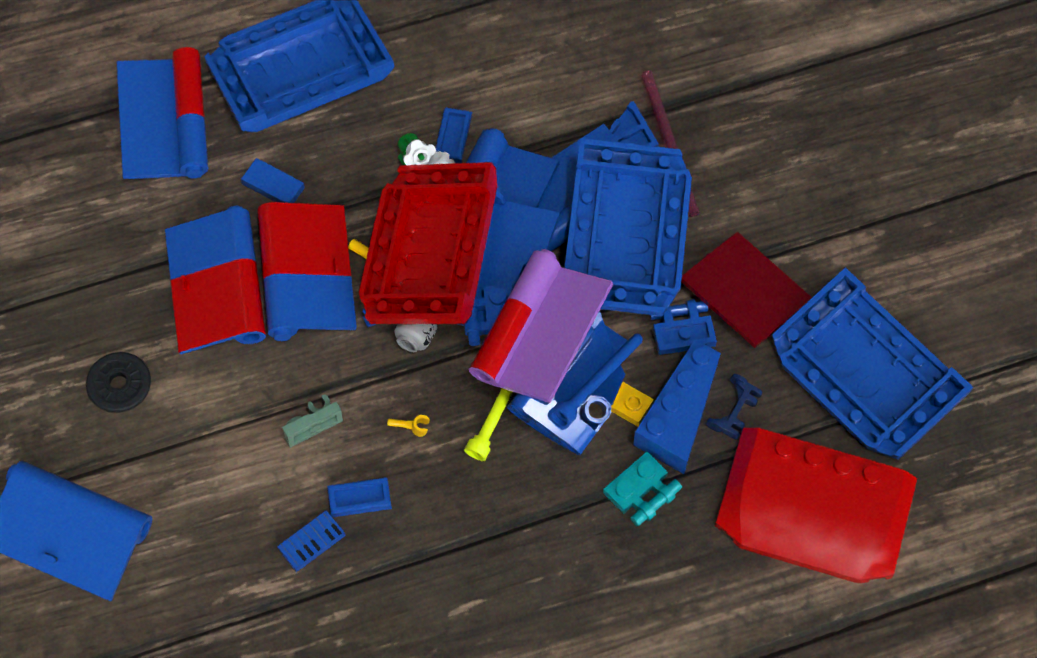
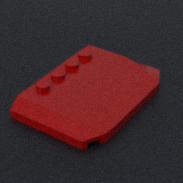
(429, 244)
(816, 506)

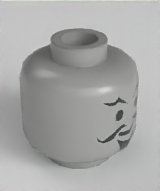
(414, 336)

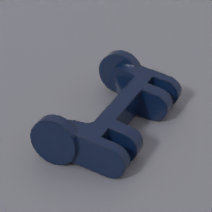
(743, 389)

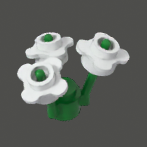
(418, 153)

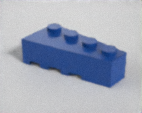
(676, 414)

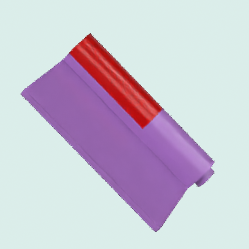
(540, 328)

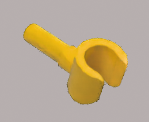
(411, 424)

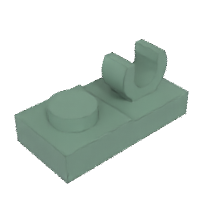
(302, 428)

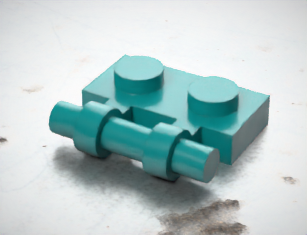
(635, 483)

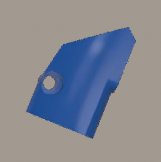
(589, 359)

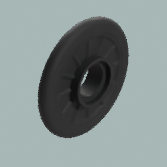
(118, 399)

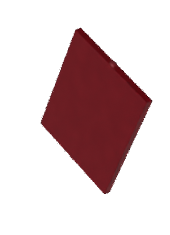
(745, 289)

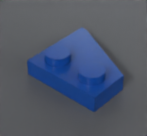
(633, 128)

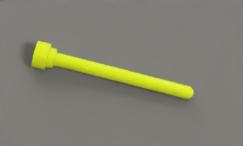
(479, 445)

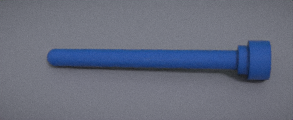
(565, 411)

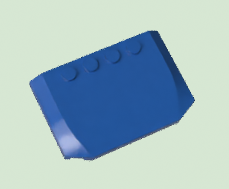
(298, 62)
(630, 222)
(867, 368)

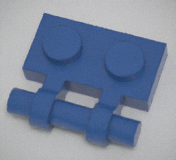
(493, 302)
(679, 335)

